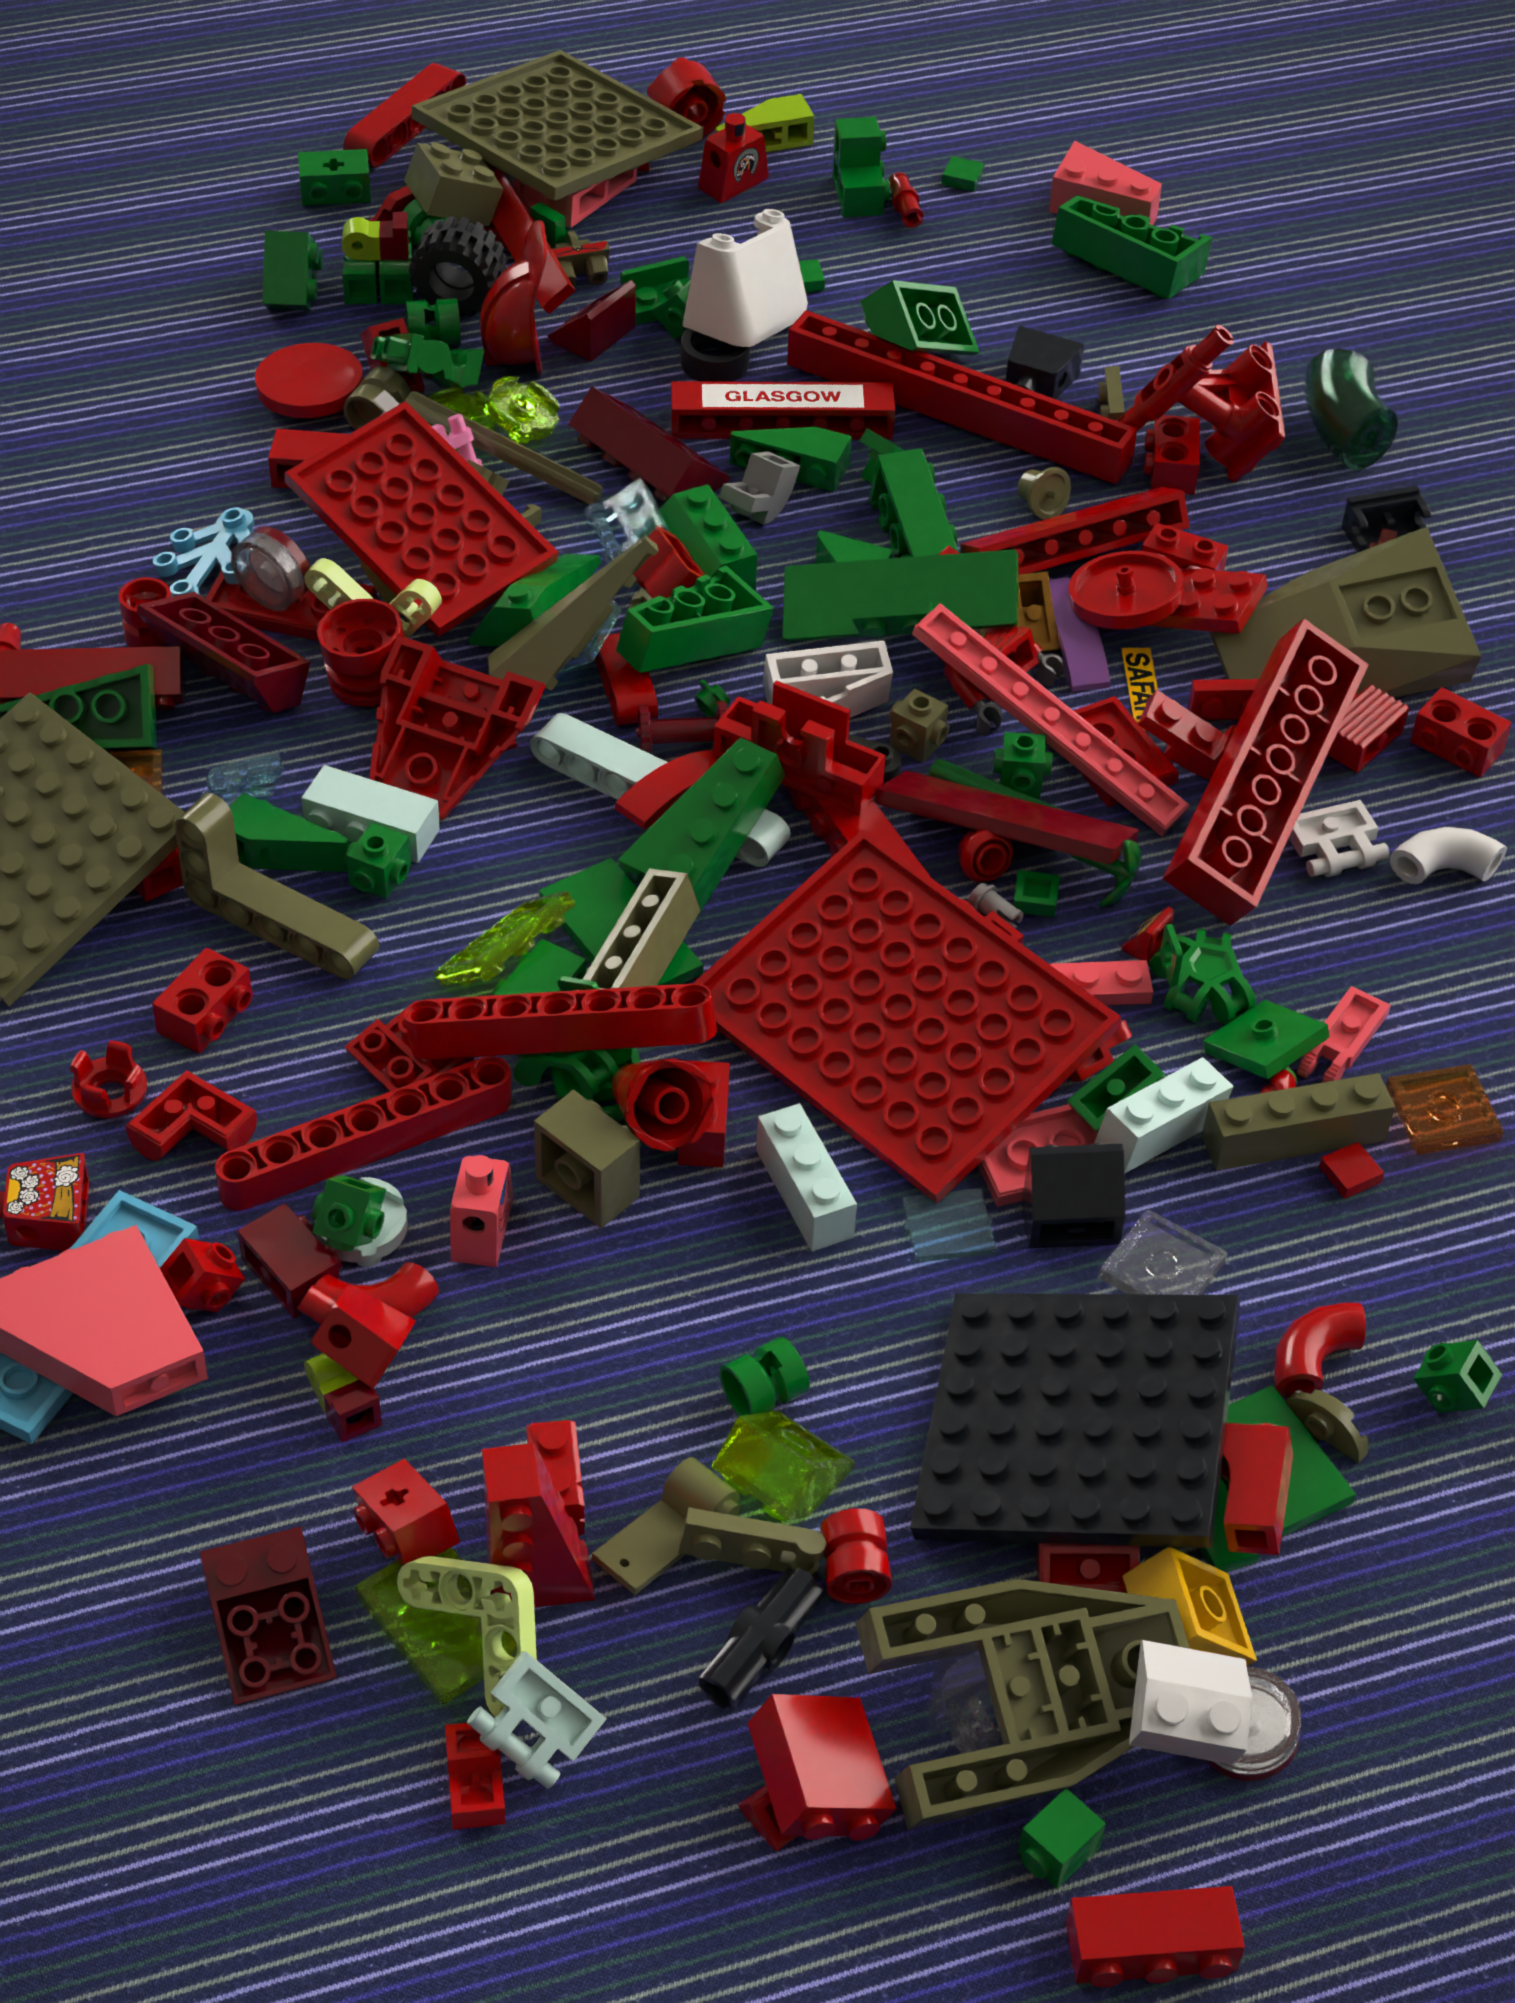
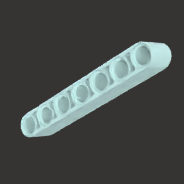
(616, 766)

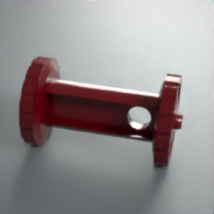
(677, 729)

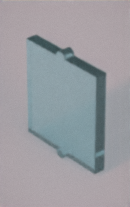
(948, 1229)

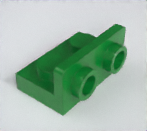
(651, 282)

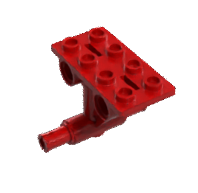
(1236, 400)

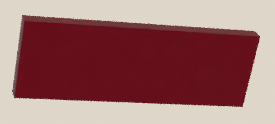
(1006, 816)

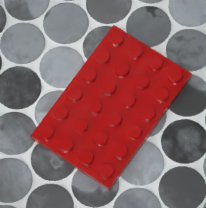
(421, 514)

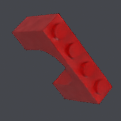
(1258, 1474)

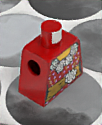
(46, 1202)

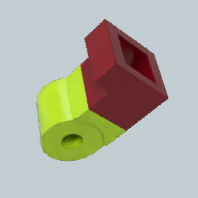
(376, 239)
(343, 1396)

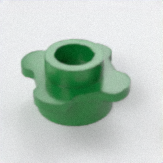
(709, 696)

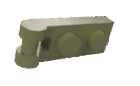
(750, 1542)

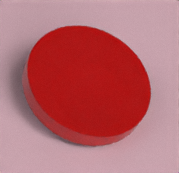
(307, 379)
(1126, 589)

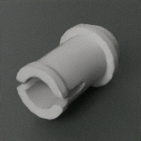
(986, 899)

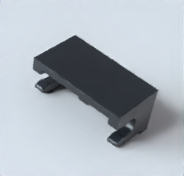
(1391, 510)

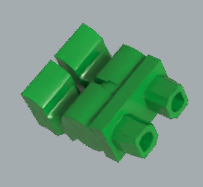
(361, 282)
(429, 357)

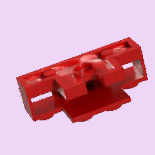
(810, 744)

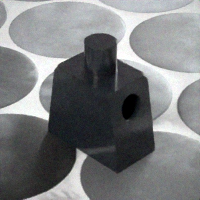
(1043, 362)

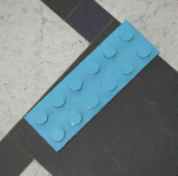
(31, 1399)

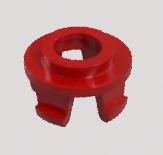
(115, 1067)

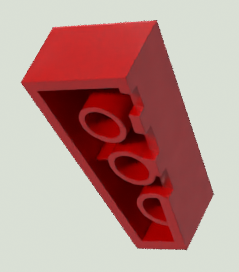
(531, 1527)

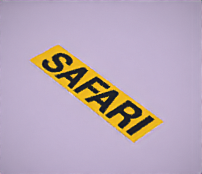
(1140, 677)

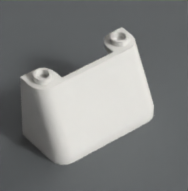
(747, 287)

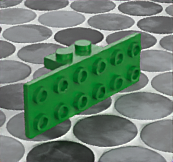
(897, 593)

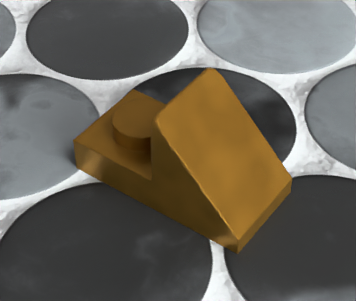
(1037, 610)

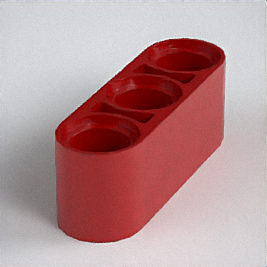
(624, 684)

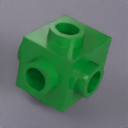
(672, 307)
(1023, 762)
(378, 860)
(348, 1212)
(1457, 1376)

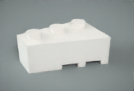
(845, 674)

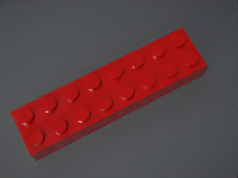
(1266, 773)

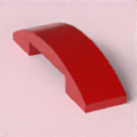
(663, 787)

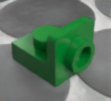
(553, 222)

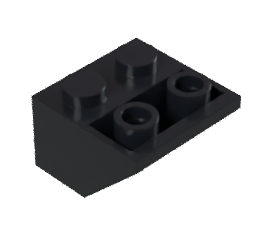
(1074, 1195)

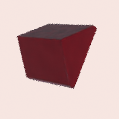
(599, 323)

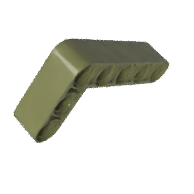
(258, 903)

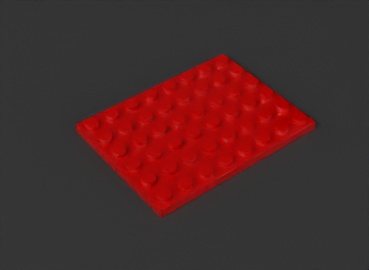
(903, 1014)

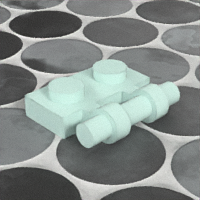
(546, 1706)

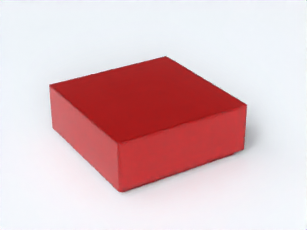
(1351, 1170)

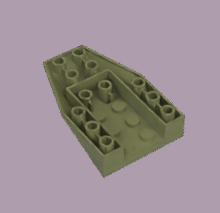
(1381, 605)

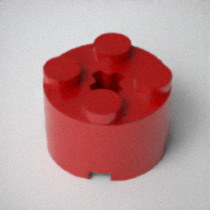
(691, 92)

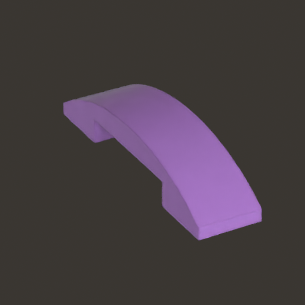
(1079, 642)

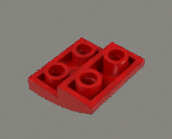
(388, 1055)

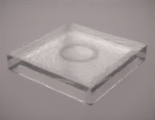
(1162, 1259)

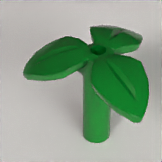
(1123, 871)

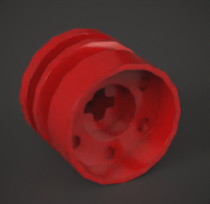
(355, 646)

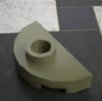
(1329, 1421)

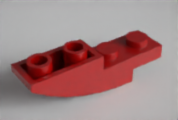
(1188, 738)

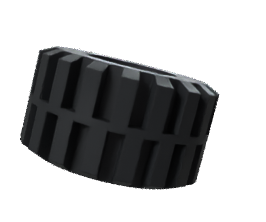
(465, 246)

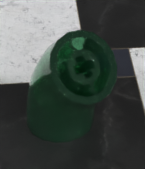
(1348, 408)

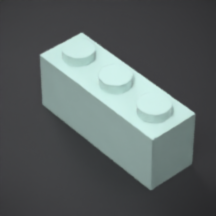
(353, 802)
(1163, 1113)
(806, 1177)

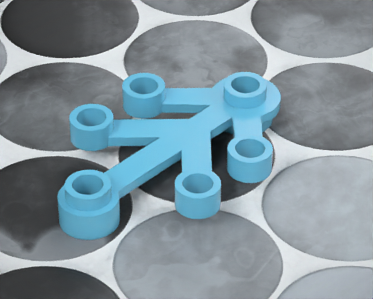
(230, 527)

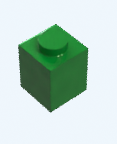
(1060, 1839)

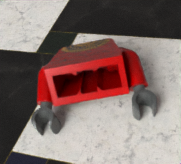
(1021, 649)

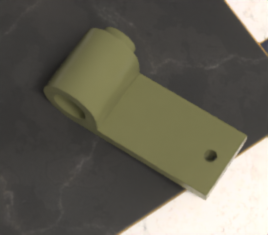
(652, 1540)

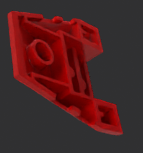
(424, 727)

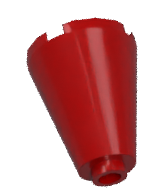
(664, 1102)

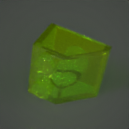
(781, 1464)

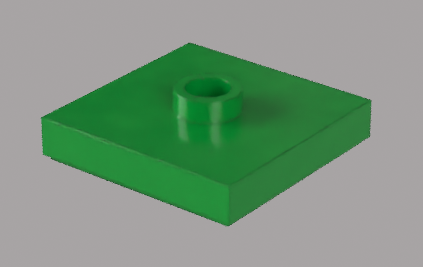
(1266, 1039)

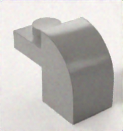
(763, 488)

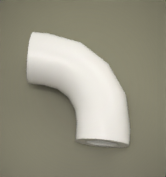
(1448, 849)

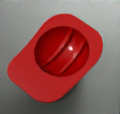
(508, 309)

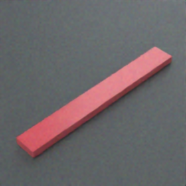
(1048, 715)

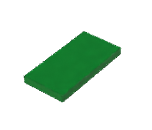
(600, 900)

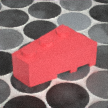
(1105, 181)

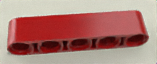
(390, 124)

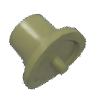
(1045, 491)

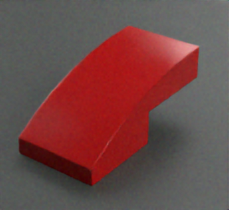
(473, 1779)

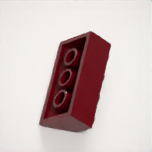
(642, 446)
(229, 649)

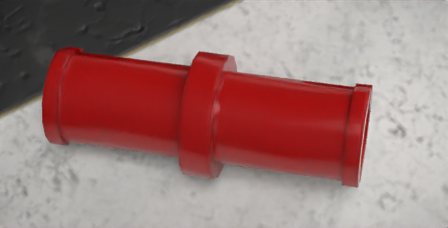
(905, 200)

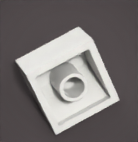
(1191, 1703)

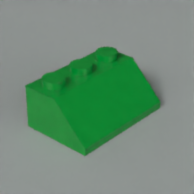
(920, 318)
(710, 533)

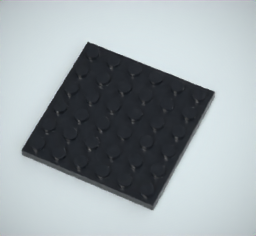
(1079, 1420)

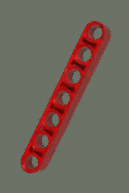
(560, 1021)
(363, 1133)

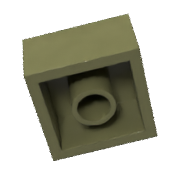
(453, 183)
(587, 1158)

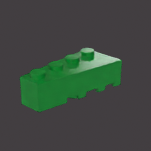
(1130, 246)
(911, 505)
(695, 623)
(110, 710)
(709, 820)

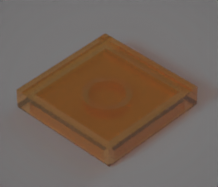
(1444, 1109)

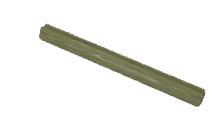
(511, 451)

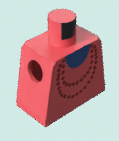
(485, 1193)

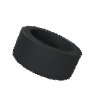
(711, 368)

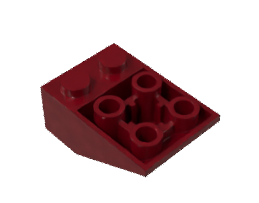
(267, 1615)

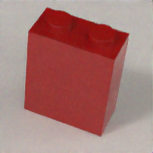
(821, 1766)

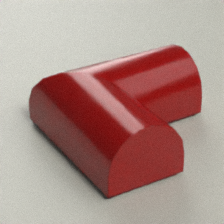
(187, 1106)

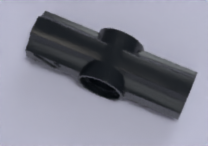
(760, 1638)

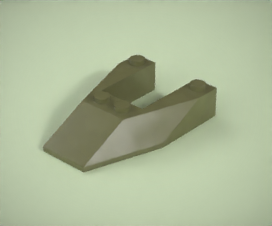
(1056, 1676)

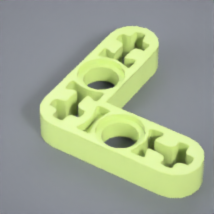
(335, 587)
(496, 1610)

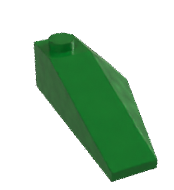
(532, 597)

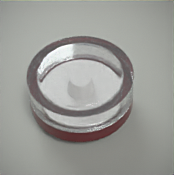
(270, 568)
(1272, 1729)

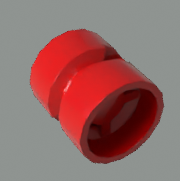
(130, 596)
(856, 1556)

